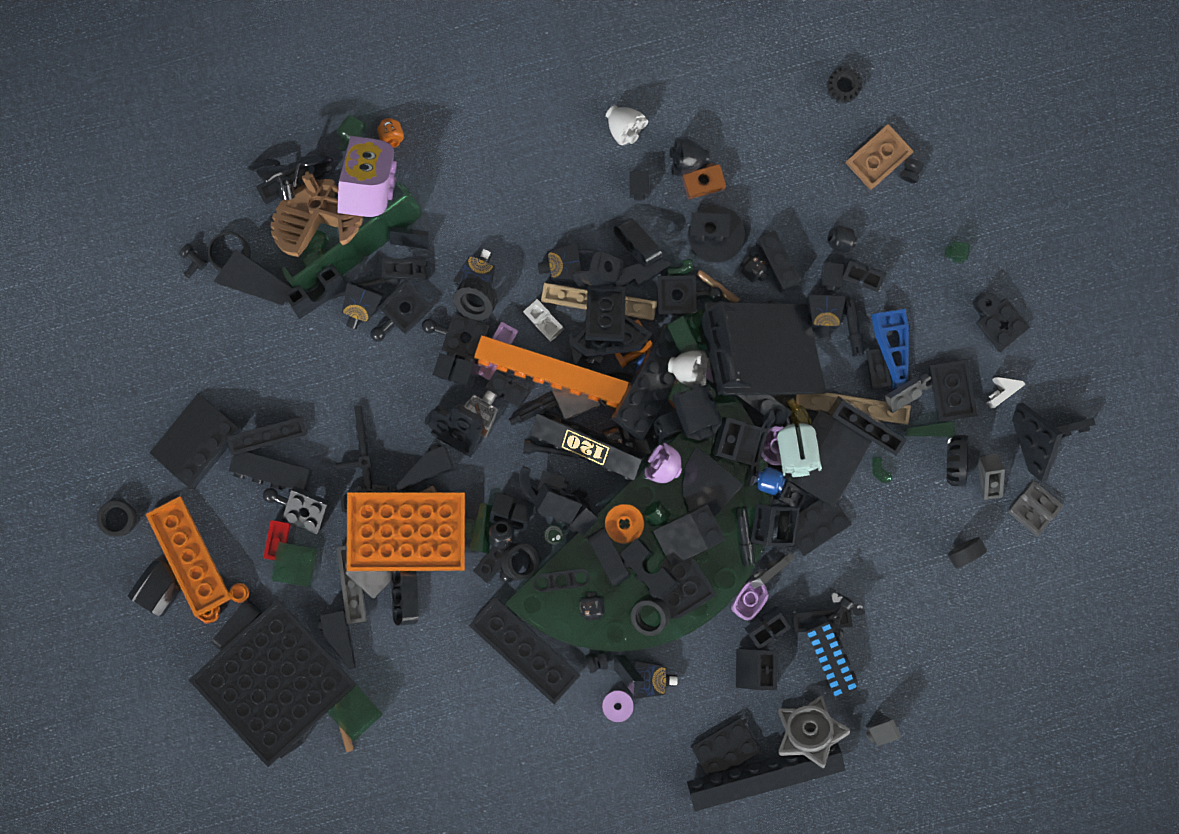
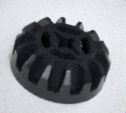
(957, 460)

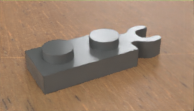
(907, 393)
(773, 568)

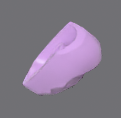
(749, 601)

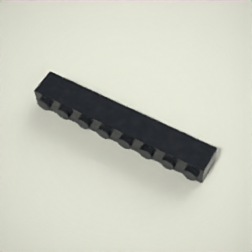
(760, 778)

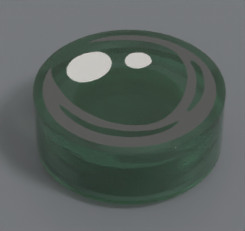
(553, 534)

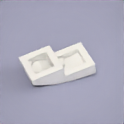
(543, 320)

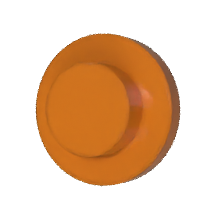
(239, 592)

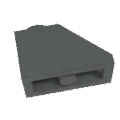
(991, 476)
(882, 731)

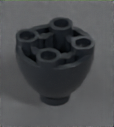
(687, 157)

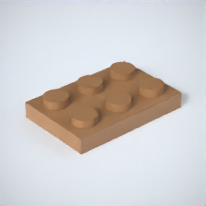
(879, 157)

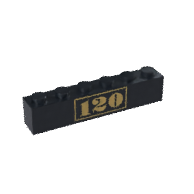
(588, 444)

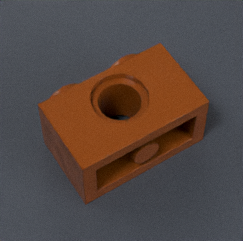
(696, 189)

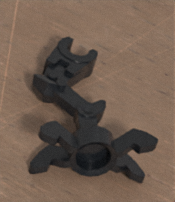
(845, 603)

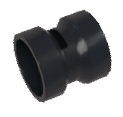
(911, 171)
(593, 664)

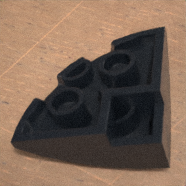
(707, 483)

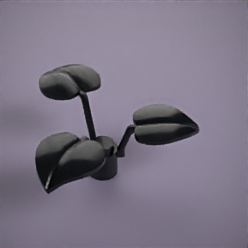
(271, 168)

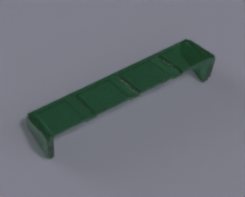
(366, 241)

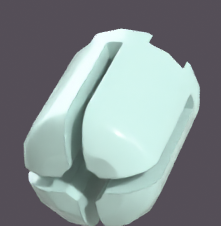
(798, 450)

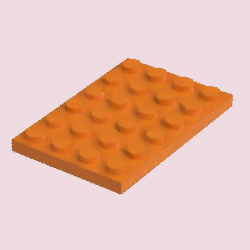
(405, 531)

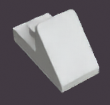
(1007, 388)

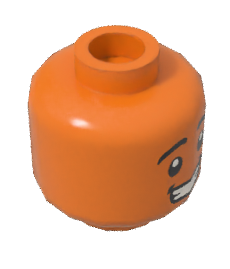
(390, 132)

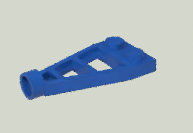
(887, 322)

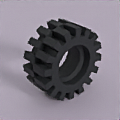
(849, 74)

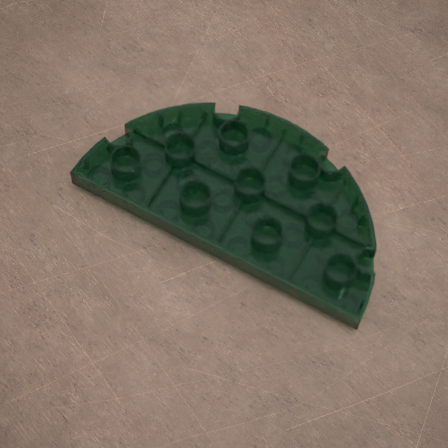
(558, 610)

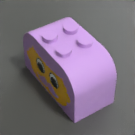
(366, 177)

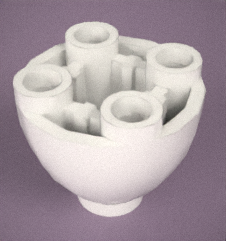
(625, 124)
(690, 367)

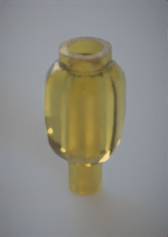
(799, 414)

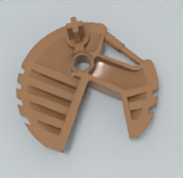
(301, 216)

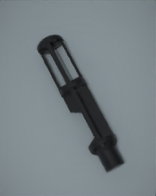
(532, 411)

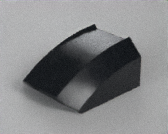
(156, 588)

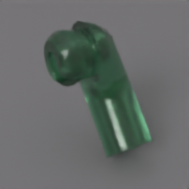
(683, 270)
(879, 473)

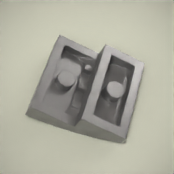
(573, 405)
(1035, 508)
(370, 581)

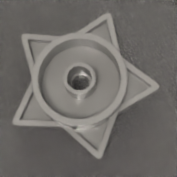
(811, 744)

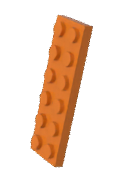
(188, 556)

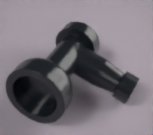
(187, 251)

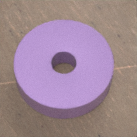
(624, 712)

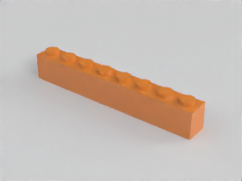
(550, 370)

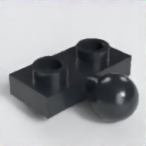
(491, 565)

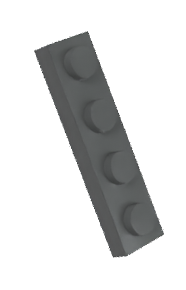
(352, 593)

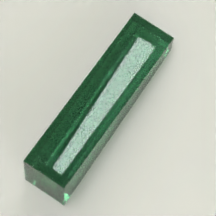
(935, 430)
(480, 538)

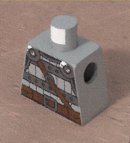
(485, 409)

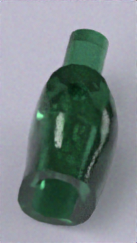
(350, 127)

